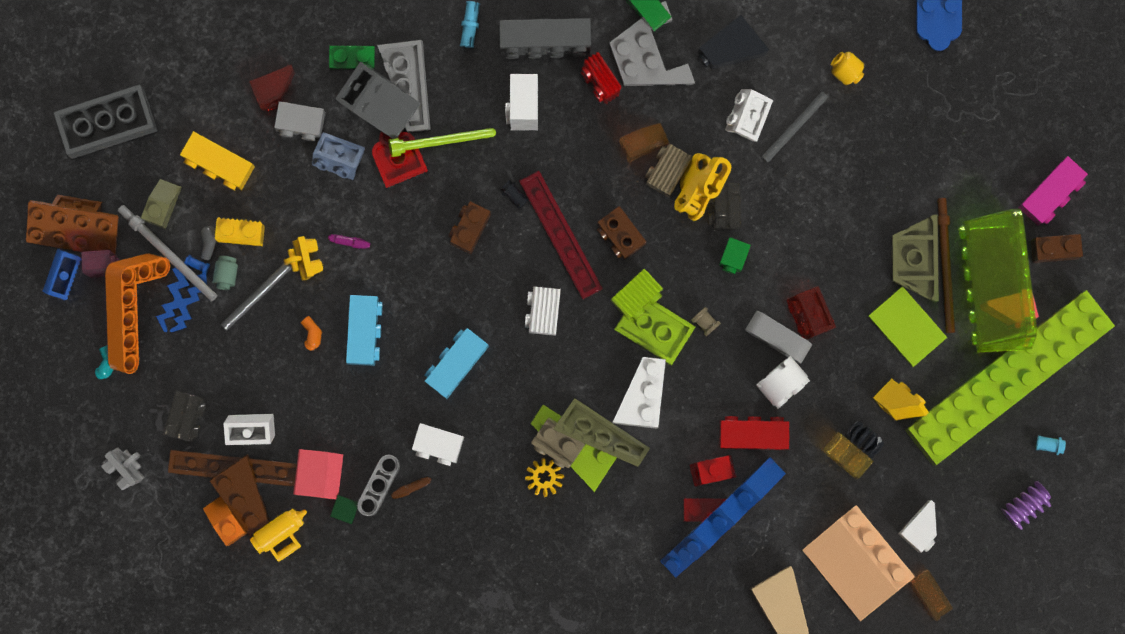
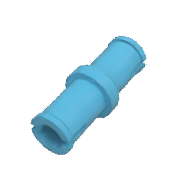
(470, 24)

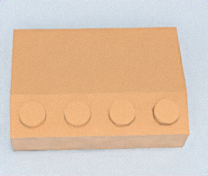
(858, 563)

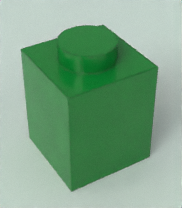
(734, 256)

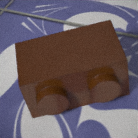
(1056, 248)

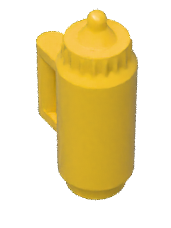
(277, 531)

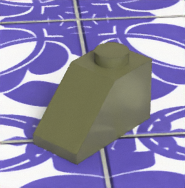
(161, 204)

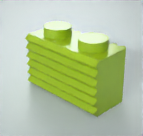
(637, 295)

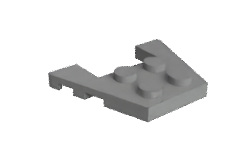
(641, 61)

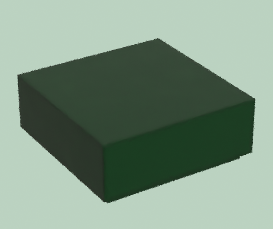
(344, 509)

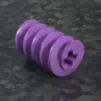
(1028, 505)

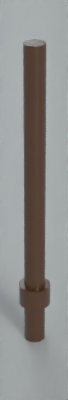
(943, 222)

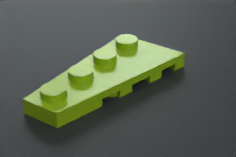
(590, 463)

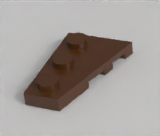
(241, 494)

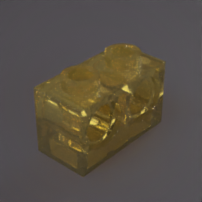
(847, 455)

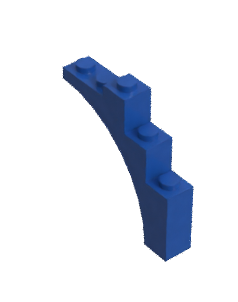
(723, 517)

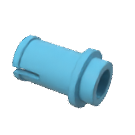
(1050, 444)

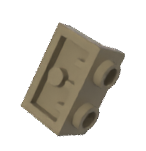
(557, 445)

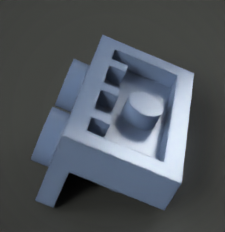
(337, 156)

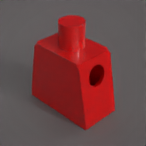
(713, 470)

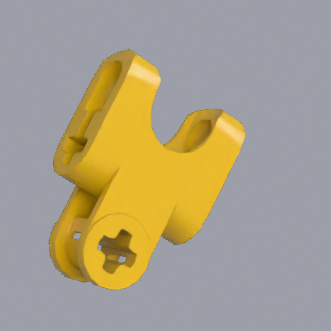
(701, 184)

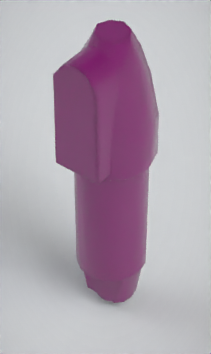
(349, 241)

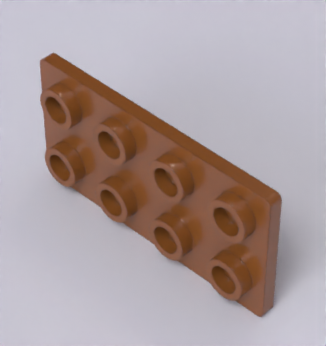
(71, 225)

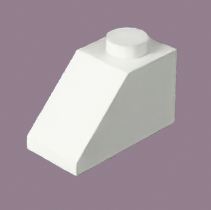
(921, 528)

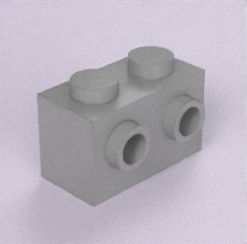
(299, 121)

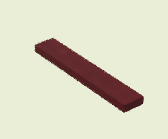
(560, 235)

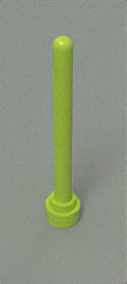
(399, 146)

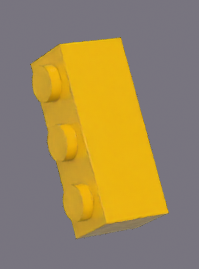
(216, 161)

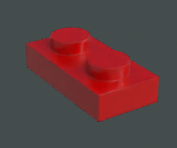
(700, 508)

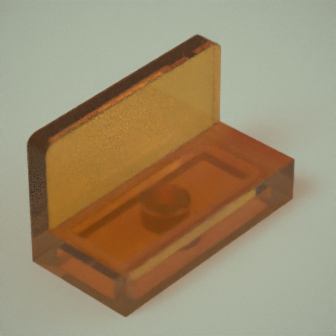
(930, 595)

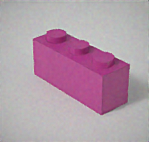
(1054, 191)

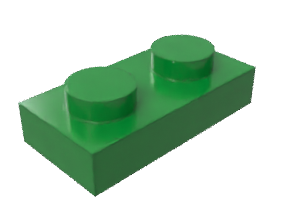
(350, 56)

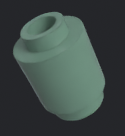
(225, 272)

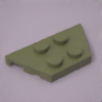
(917, 258)

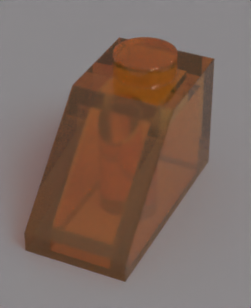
(643, 141)

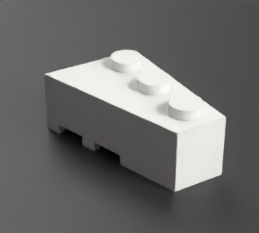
(523, 105)

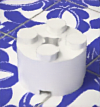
(783, 382)

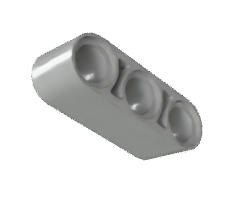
(778, 337)
(370, 493)

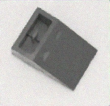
(377, 100)

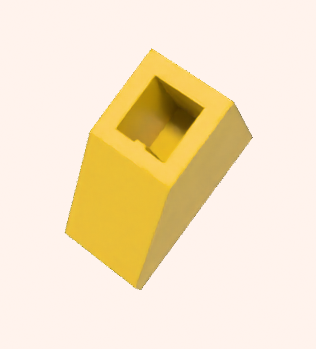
(899, 402)

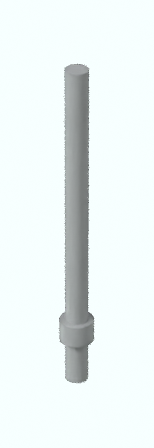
(137, 224)

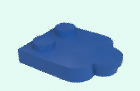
(938, 22)

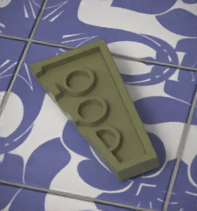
(596, 431)

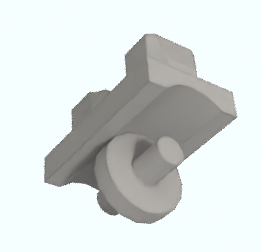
(125, 465)

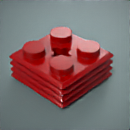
(601, 77)

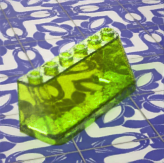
(998, 282)

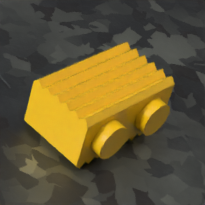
(239, 232)

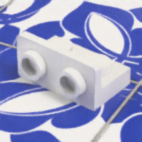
(748, 114)

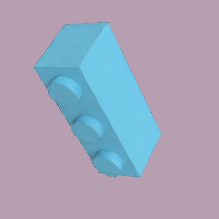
(363, 330)
(455, 362)

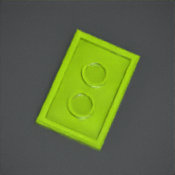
(907, 326)
(657, 331)

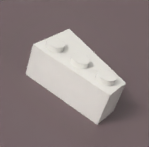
(643, 396)

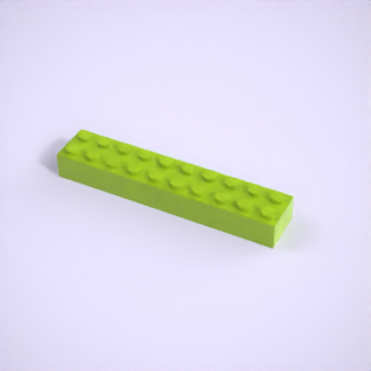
(1009, 379)

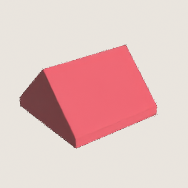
(318, 474)

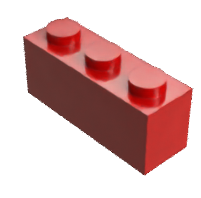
(754, 433)

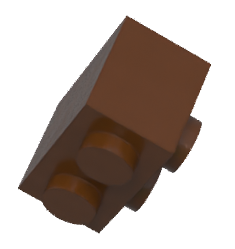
(470, 227)
(620, 233)

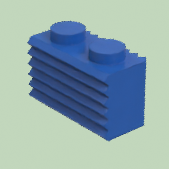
(61, 274)

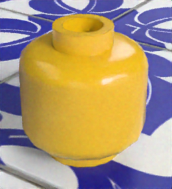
(847, 68)

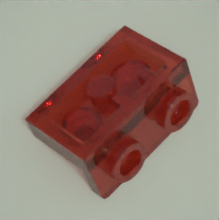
(810, 313)

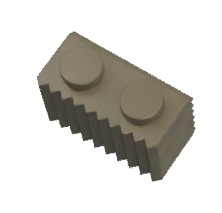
(668, 170)

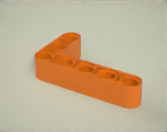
(122, 306)

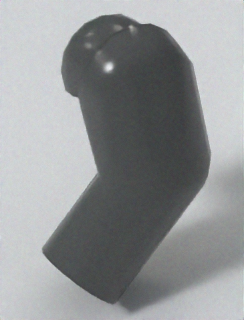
(208, 242)

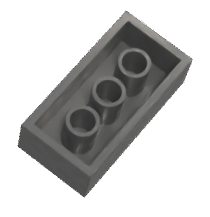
(545, 37)
(105, 121)

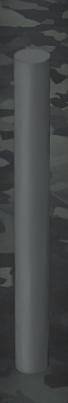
(794, 127)
(255, 296)

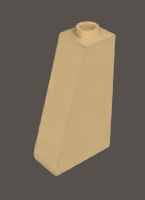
(781, 602)

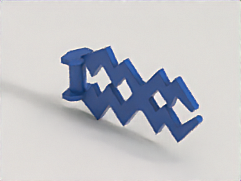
(178, 301)

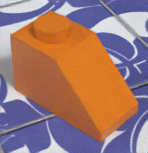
(224, 521)

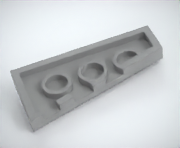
(406, 69)

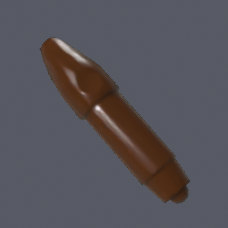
(407, 489)

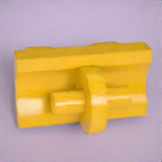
(300, 259)

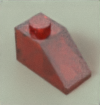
(272, 87)

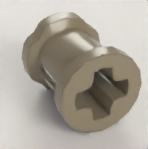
(706, 321)

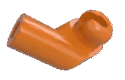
(314, 334)

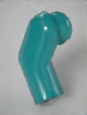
(104, 369)

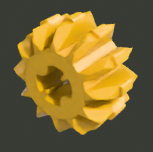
(542, 469)

